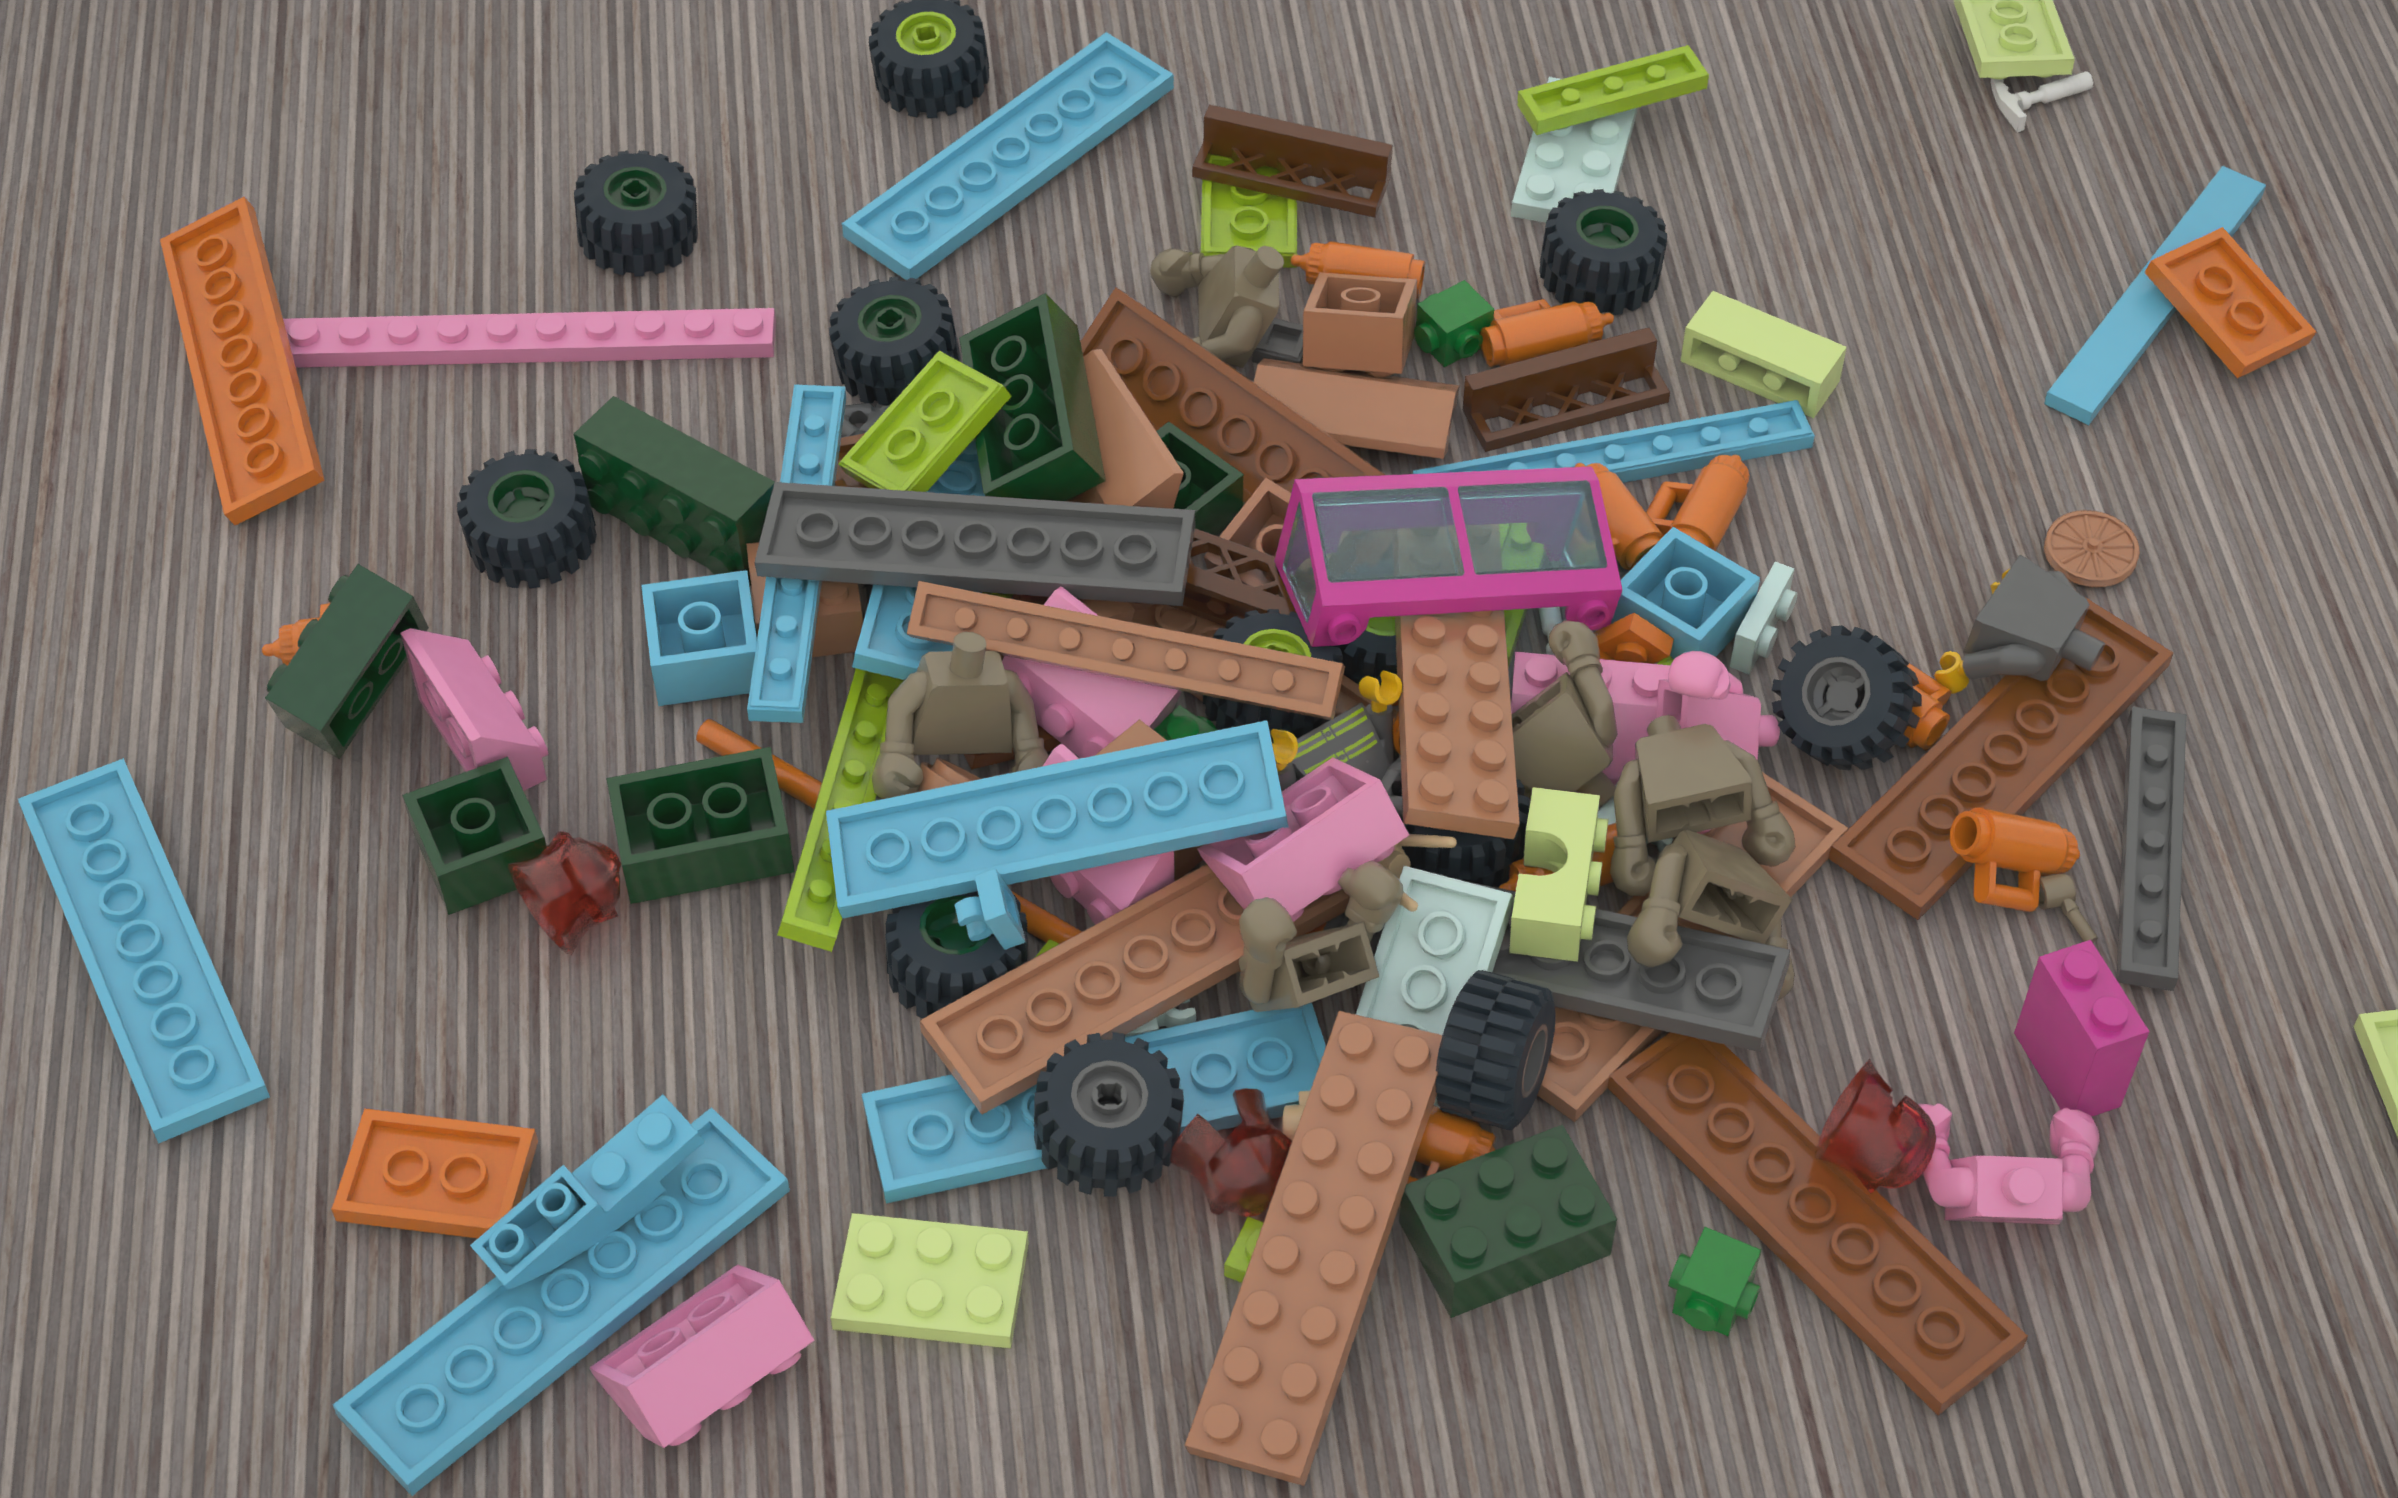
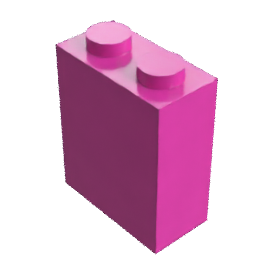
(2081, 1030)

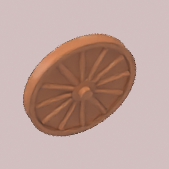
(2091, 548)

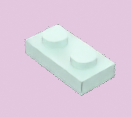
(1758, 631)

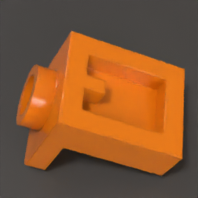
(1633, 641)

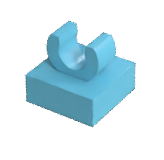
(992, 911)

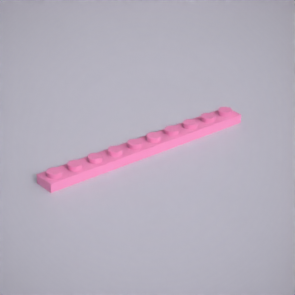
(532, 337)

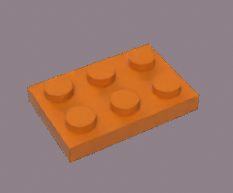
(2230, 302)
(433, 1173)

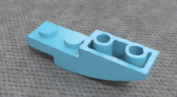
(585, 1206)

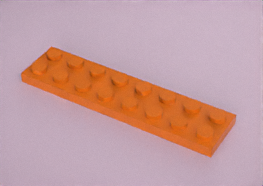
(241, 362)

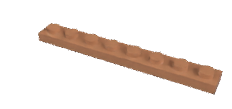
(1129, 650)

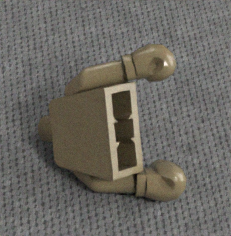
(1234, 295)
(956, 706)
(1570, 726)
(1694, 784)
(1713, 888)
(1298, 970)

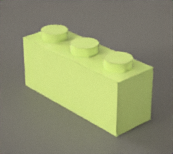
(1762, 353)

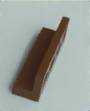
(1297, 154)
(1557, 382)
(1220, 598)

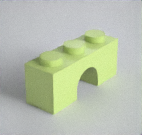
(1552, 908)

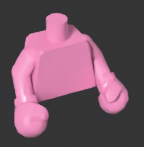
(1706, 693)
(2015, 1187)

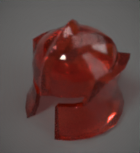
(569, 887)
(1873, 1137)
(1242, 1168)

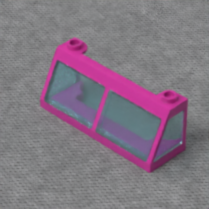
(1446, 547)

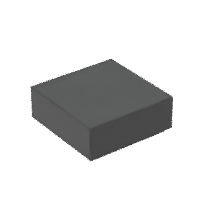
(1281, 342)

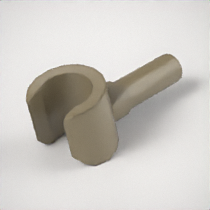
(2060, 892)

